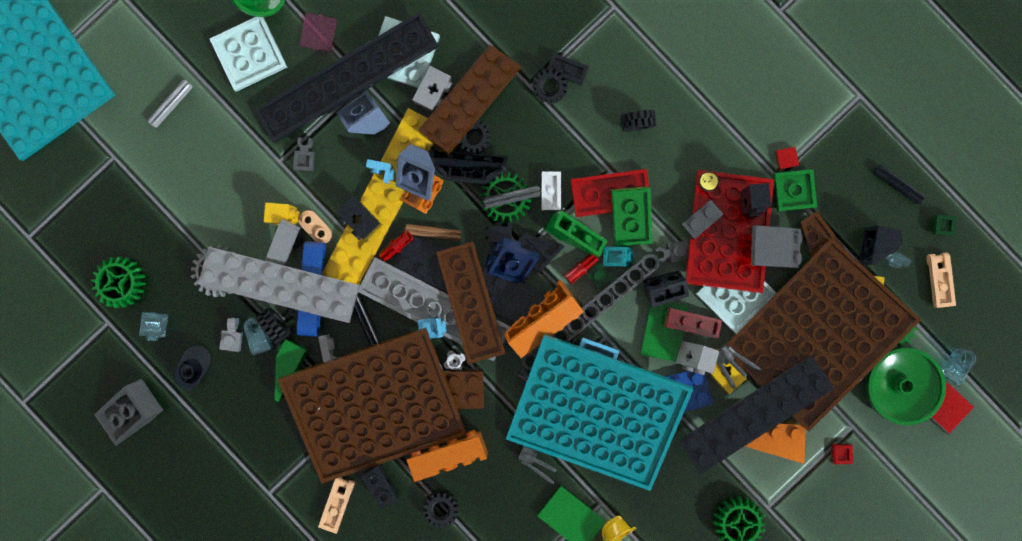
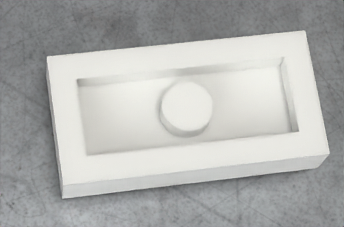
(551, 191)

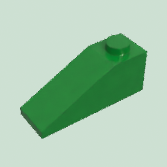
(575, 233)
(288, 361)

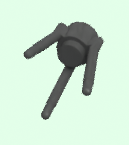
(726, 356)
(528, 456)

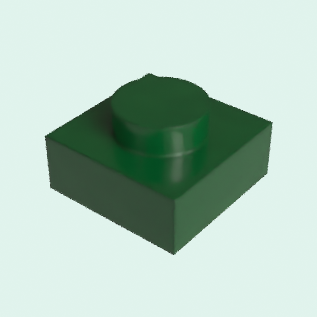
(944, 225)
(598, 276)

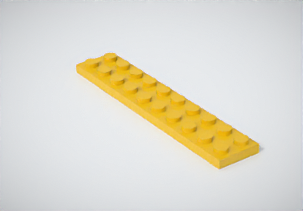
(354, 256)

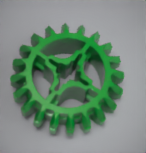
(516, 185)
(108, 270)
(738, 506)

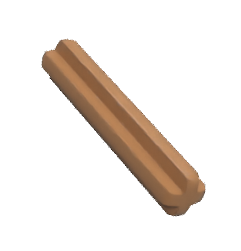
(434, 232)

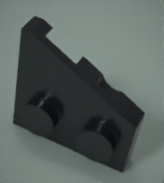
(546, 249)

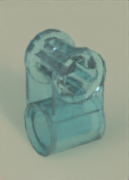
(257, 339)
(957, 367)

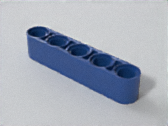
(313, 262)

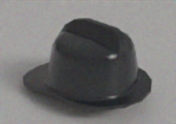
(191, 367)

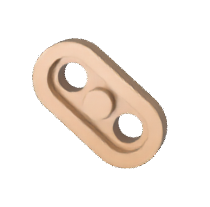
(315, 226)

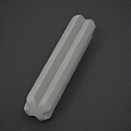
(170, 103)

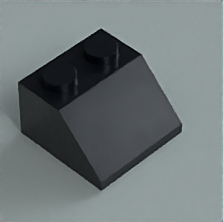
(878, 244)

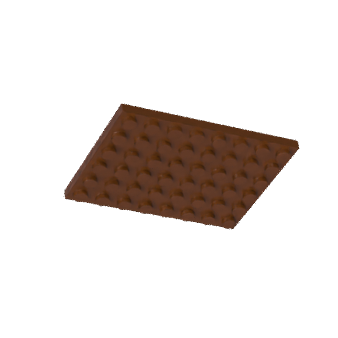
(827, 312)
(373, 405)

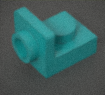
(618, 256)

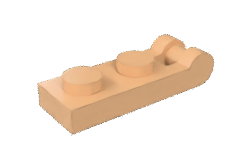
(941, 280)
(336, 505)

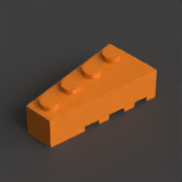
(546, 318)
(783, 440)
(447, 456)

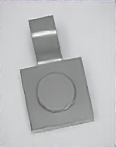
(231, 339)

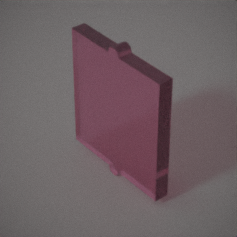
(318, 32)

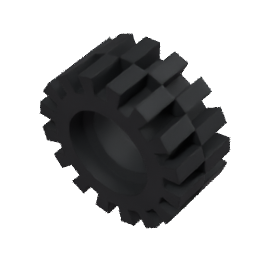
(554, 74)
(638, 120)
(482, 144)
(273, 325)
(437, 520)

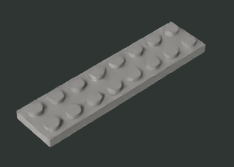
(278, 284)
(412, 297)

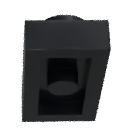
(573, 70)

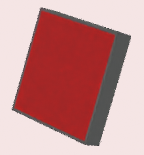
(952, 411)

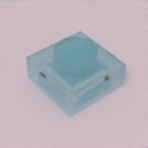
(898, 260)

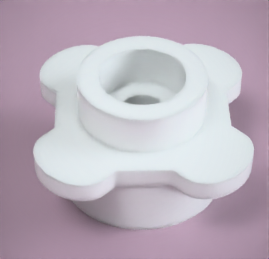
(451, 356)

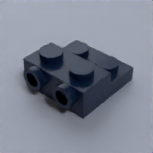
(511, 261)

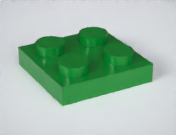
(795, 190)

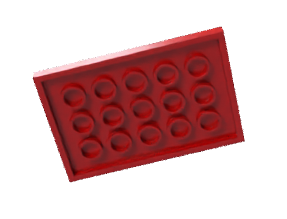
(723, 251)

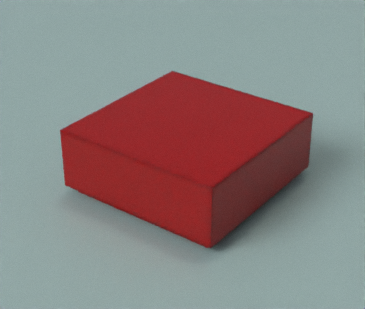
(787, 158)
(842, 453)

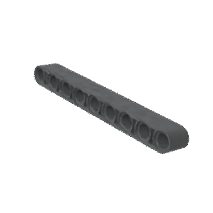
(614, 297)

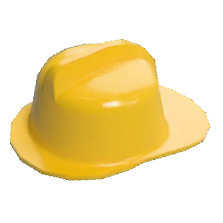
(616, 529)

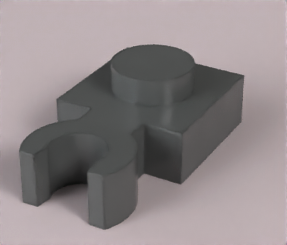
(304, 159)
(675, 251)

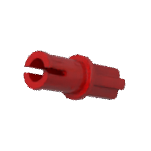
(396, 246)
(580, 268)

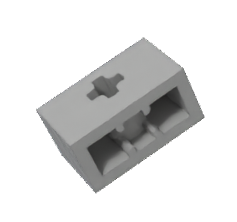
(432, 79)
(697, 358)

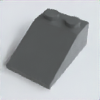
(776, 247)
(128, 411)

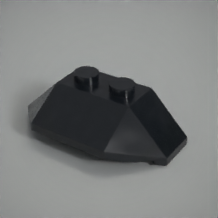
(468, 166)

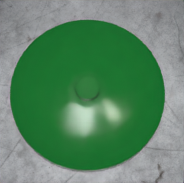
(906, 386)

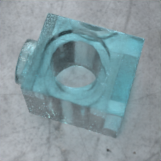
(153, 325)

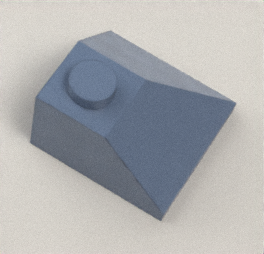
(363, 116)
(415, 172)

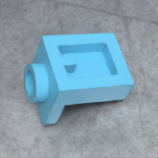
(379, 167)
(435, 326)

